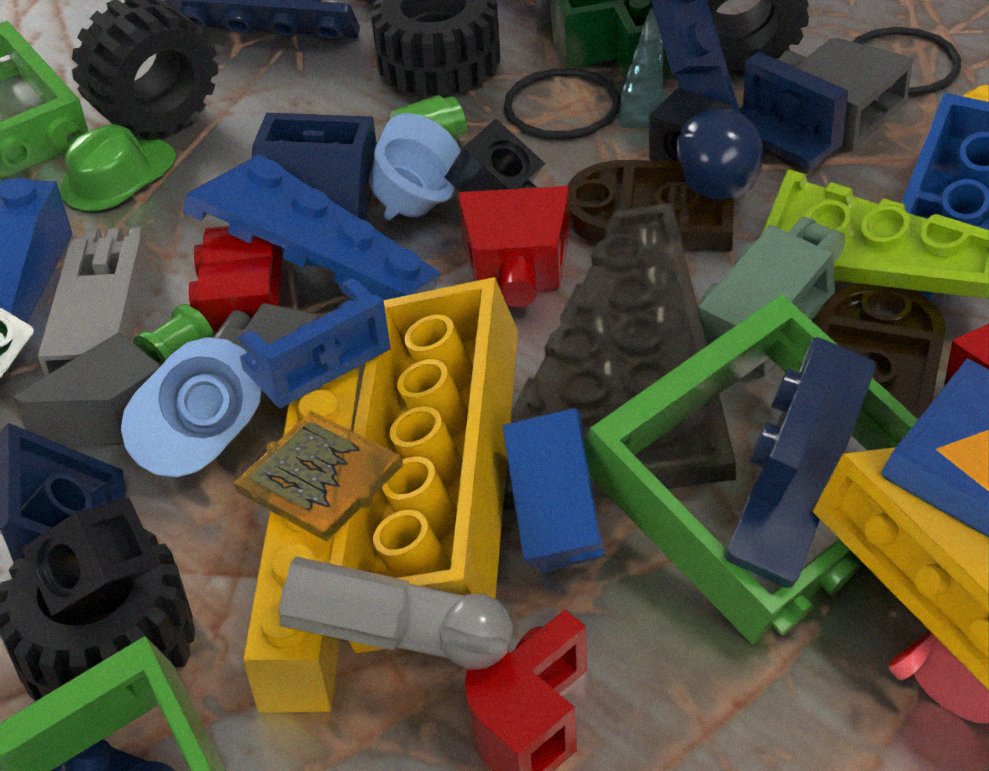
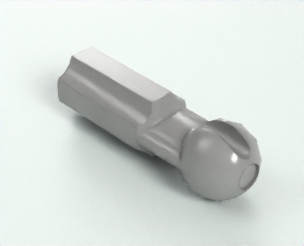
(393, 614)

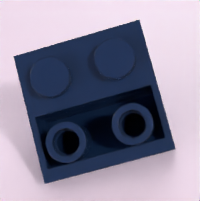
(324, 153)

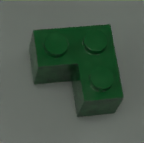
(601, 32)

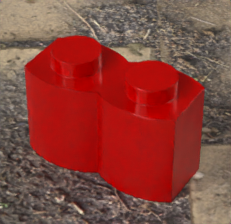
(234, 275)

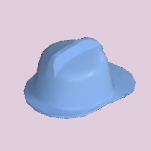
(412, 166)
(190, 408)

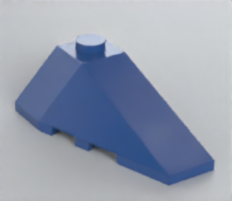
(953, 166)
(31, 241)

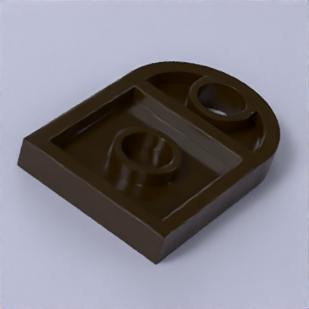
(643, 183)
(902, 345)

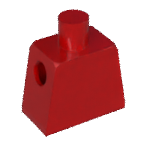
(517, 239)

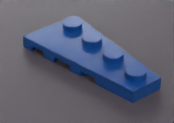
(313, 230)

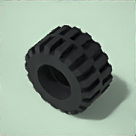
(764, 28)
(436, 44)
(119, 46)
(58, 648)

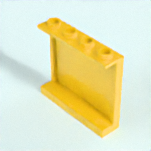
(916, 552)

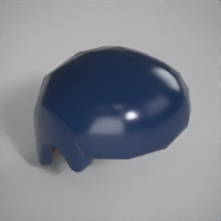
(720, 153)

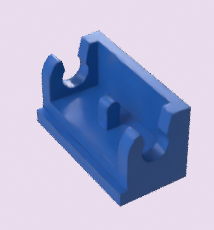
(318, 348)
(553, 491)

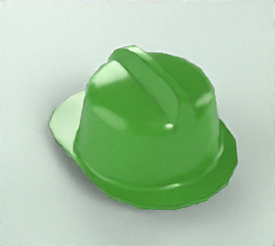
(111, 166)

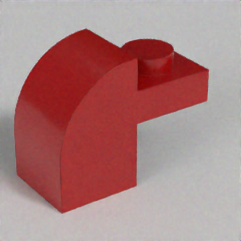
(517, 703)

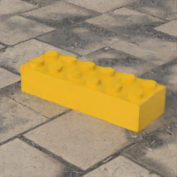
(442, 410)

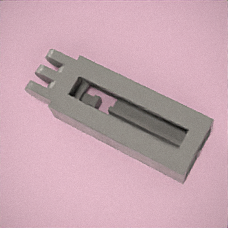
(94, 294)

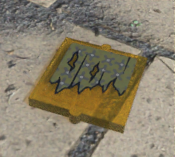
(318, 475)

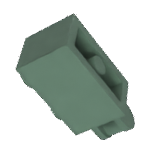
(775, 264)

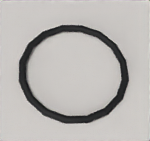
(926, 35)
(562, 72)

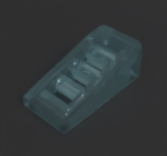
(644, 81)

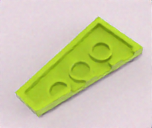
(886, 242)

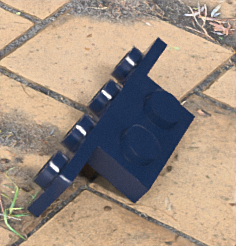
(279, 16)
(694, 48)
(798, 460)

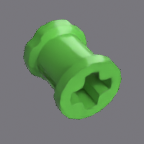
(184, 326)

